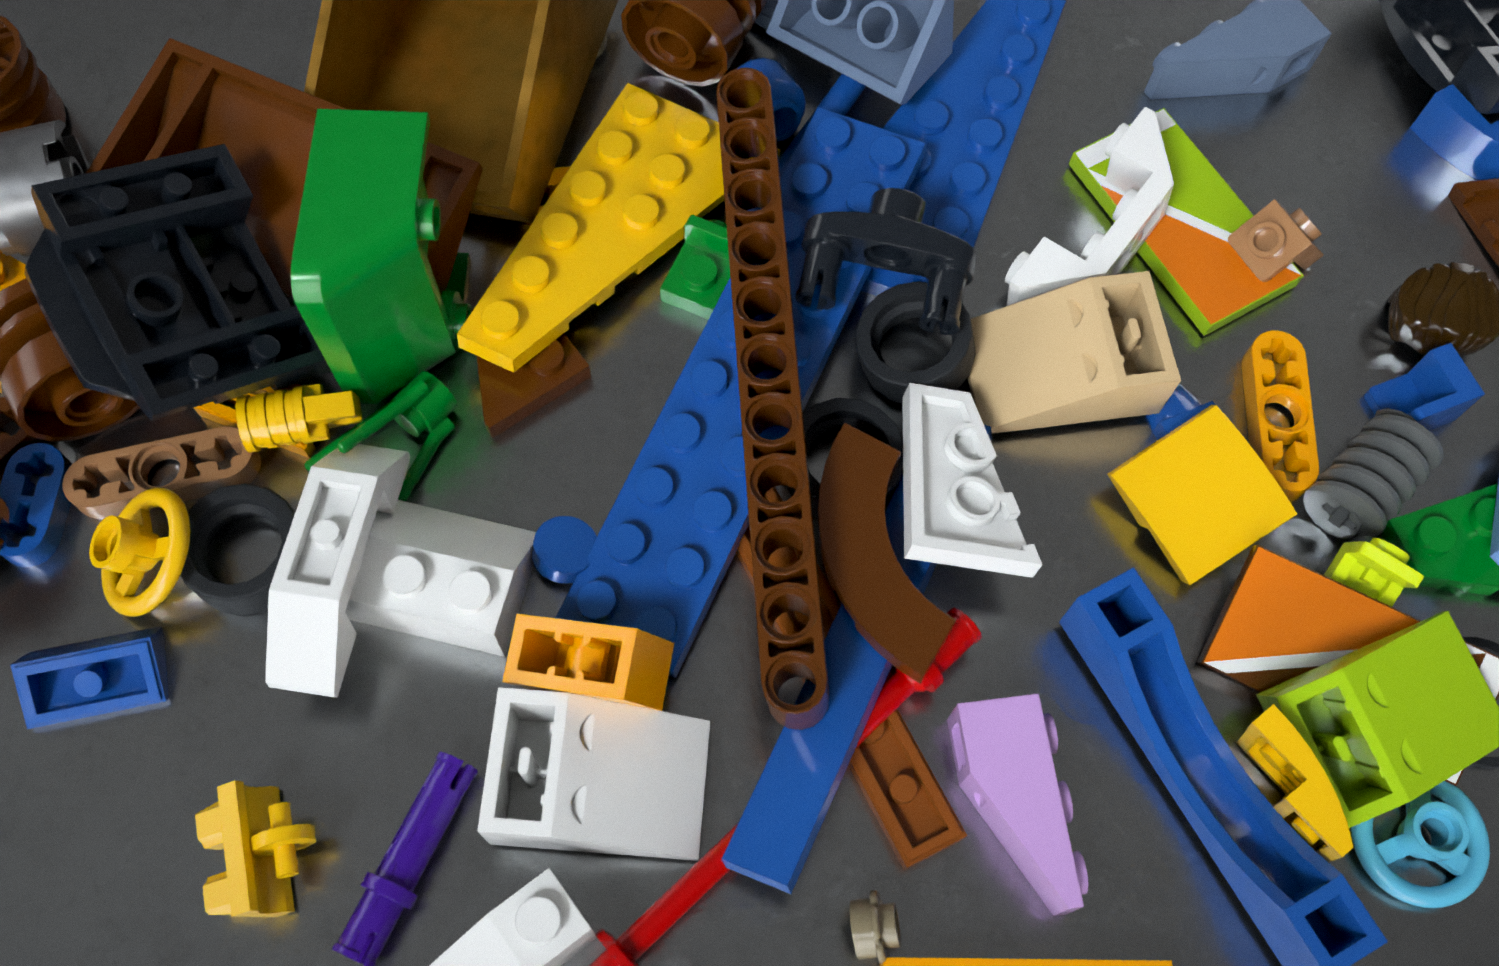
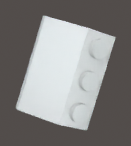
(443, 577)

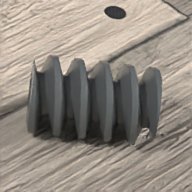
(1373, 476)

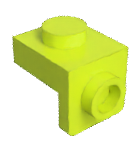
(1374, 569)

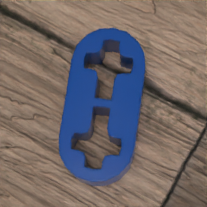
(38, 505)

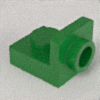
(699, 269)

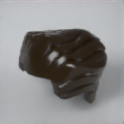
(1445, 307)

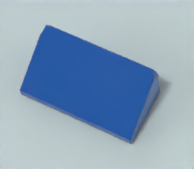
(92, 677)

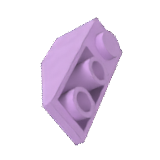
(1011, 780)

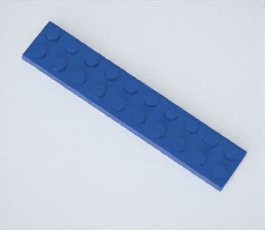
(688, 490)

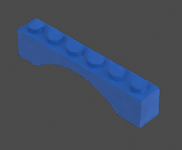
(1281, 881)

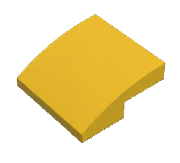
(1202, 494)
(1310, 799)

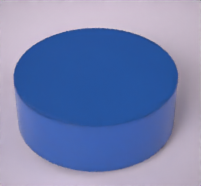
(562, 548)

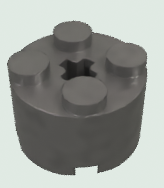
(26, 159)

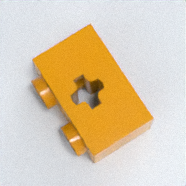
(589, 660)

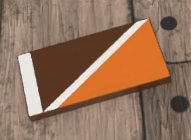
(1295, 619)

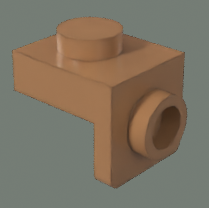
(1276, 240)

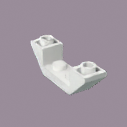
(1142, 171)
(319, 565)

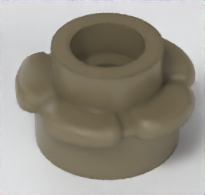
(874, 927)

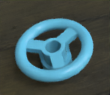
(1452, 830)

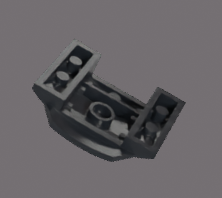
(1450, 44)
(165, 285)

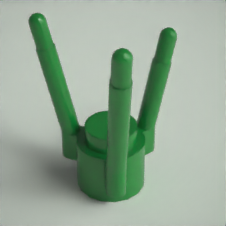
(416, 408)

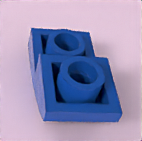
(1460, 134)

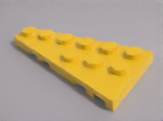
(605, 219)

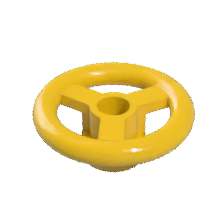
(128, 549)

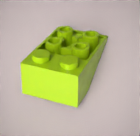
(1393, 716)

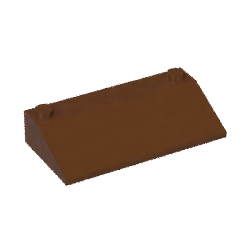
(268, 128)

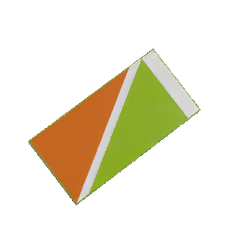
(1191, 240)

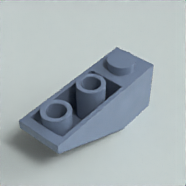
(1242, 55)

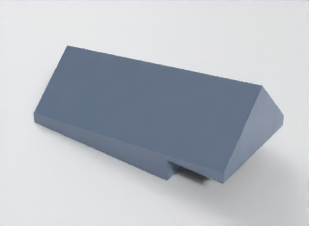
(875, 42)

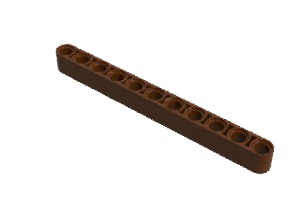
(745, 132)

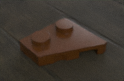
(516, 395)

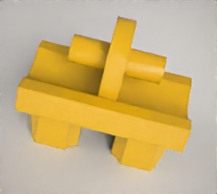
(257, 850)

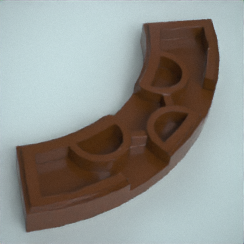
(862, 562)

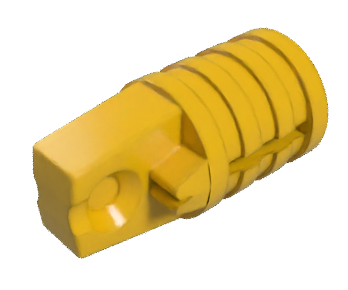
(293, 416)

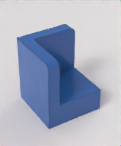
(1432, 391)

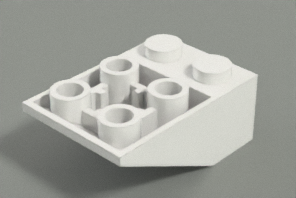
(593, 776)

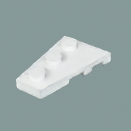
(952, 490)

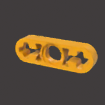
(1291, 391)

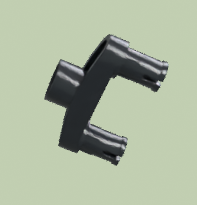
(892, 240)

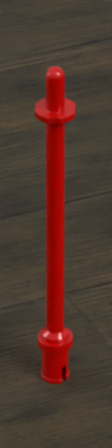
(710, 868)

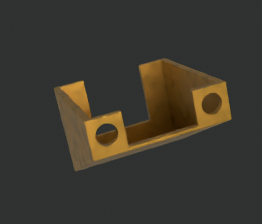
(487, 71)

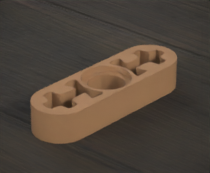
(136, 461)

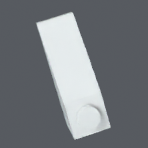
(527, 929)

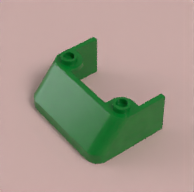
(364, 250)

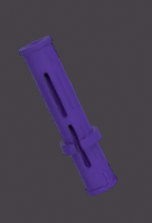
(405, 860)

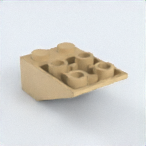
(1074, 356)

